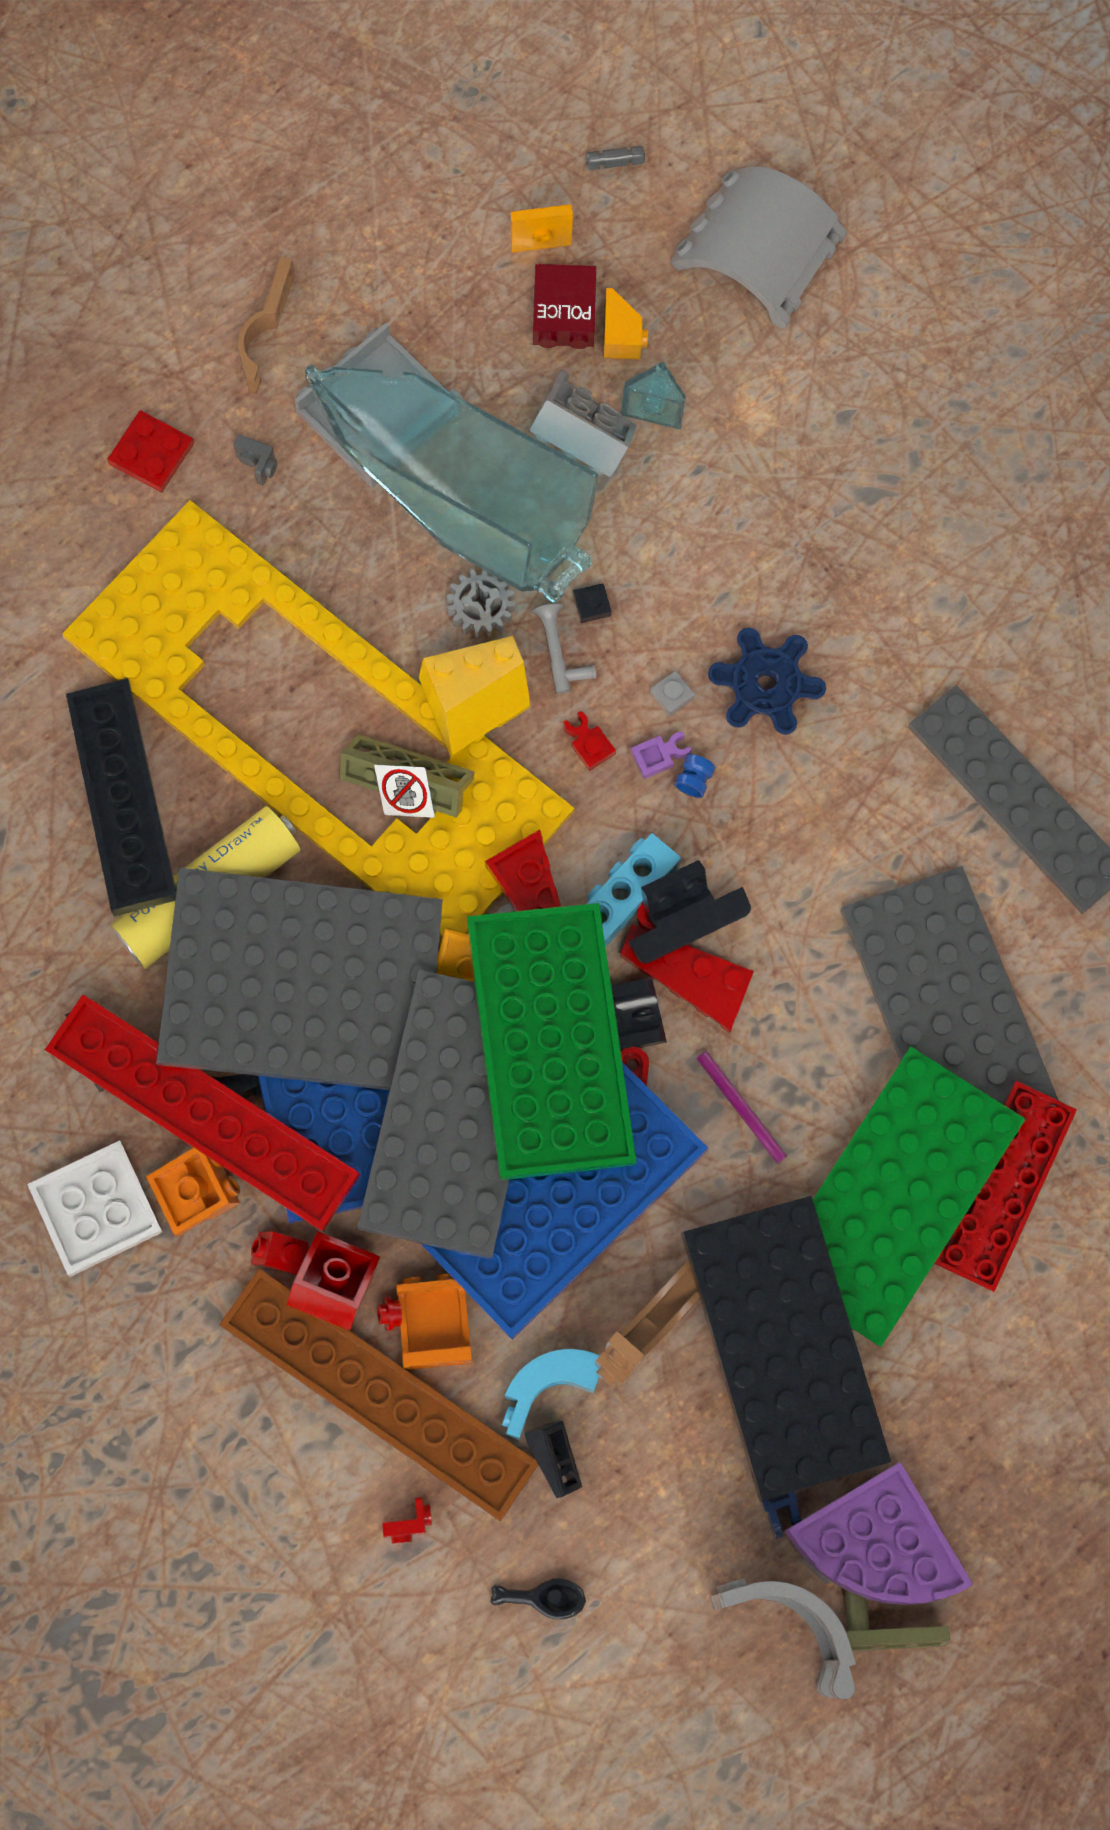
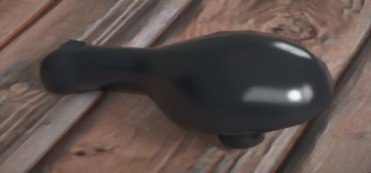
(553, 1598)

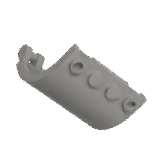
(763, 235)
(837, 1656)

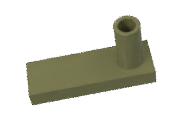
(865, 1640)

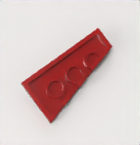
(697, 977)

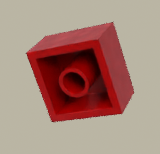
(333, 1280)

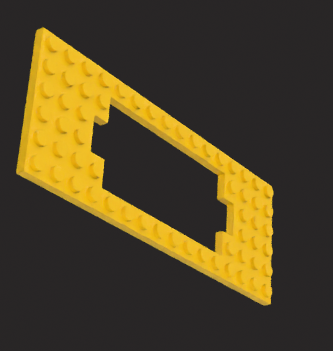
(202, 570)

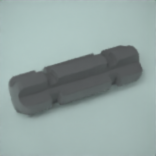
(615, 157)

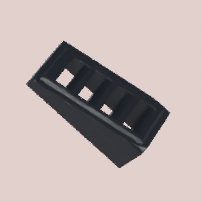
(552, 1447)

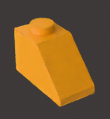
(622, 329)

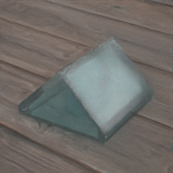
(654, 397)

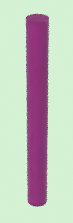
(741, 1107)

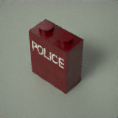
(564, 305)

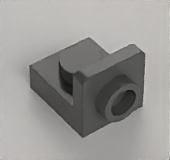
(256, 453)

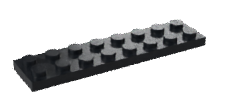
(121, 797)

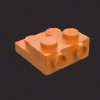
(193, 1190)

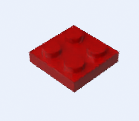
(150, 451)

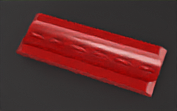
(1001, 1209)

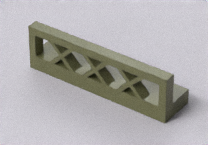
(359, 769)

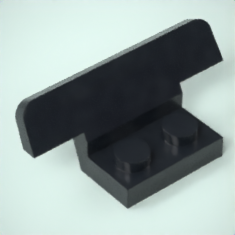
(684, 912)

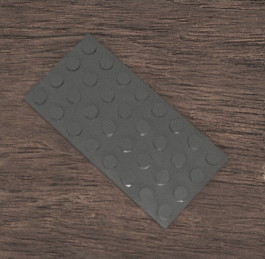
(945, 983)
(436, 1144)

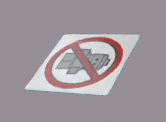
(404, 791)

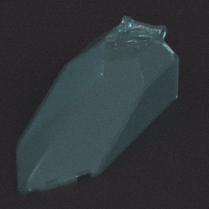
(464, 474)

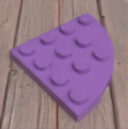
(882, 1543)

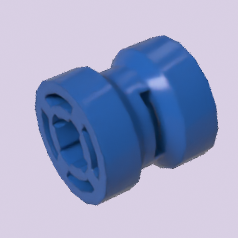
(695, 776)

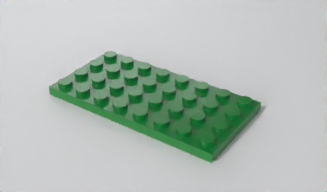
(550, 1041)
(907, 1187)

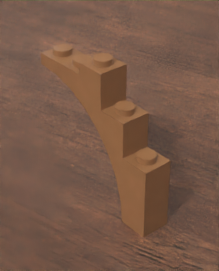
(648, 1328)

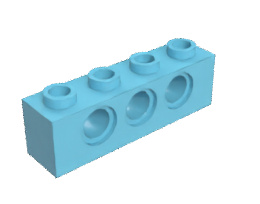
(649, 853)

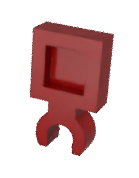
(590, 745)

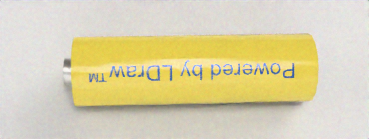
(249, 850)

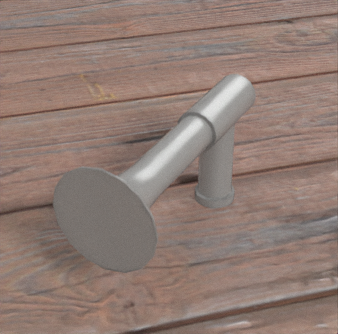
(562, 677)

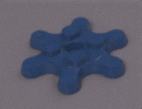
(778, 664)

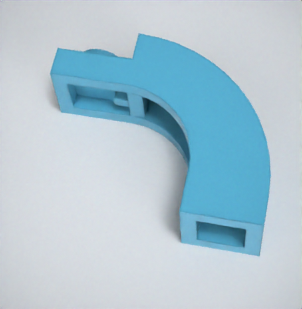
(551, 1369)

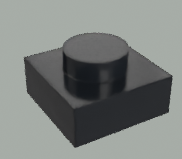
(592, 603)

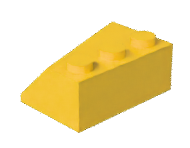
(475, 690)

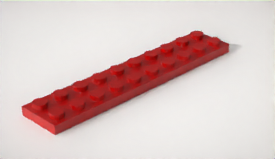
(203, 1114)

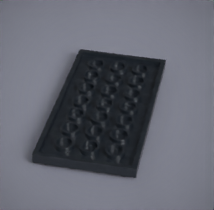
(785, 1348)

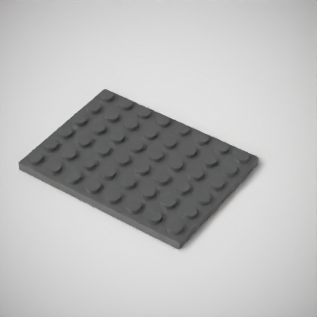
(292, 977)

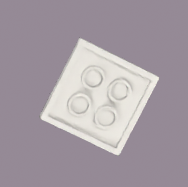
(94, 1208)

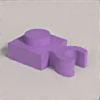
(655, 755)

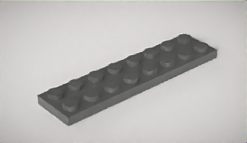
(1016, 797)

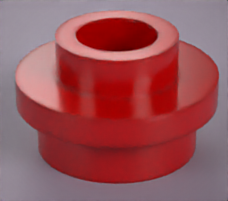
(389, 1313)

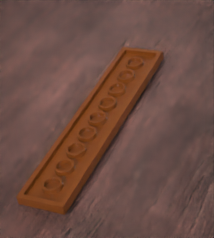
(381, 1396)

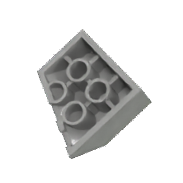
(583, 427)

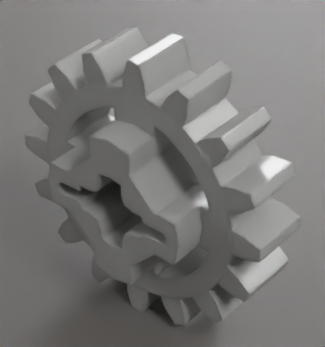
(491, 598)

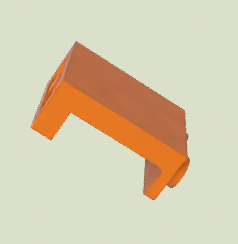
(434, 1323)

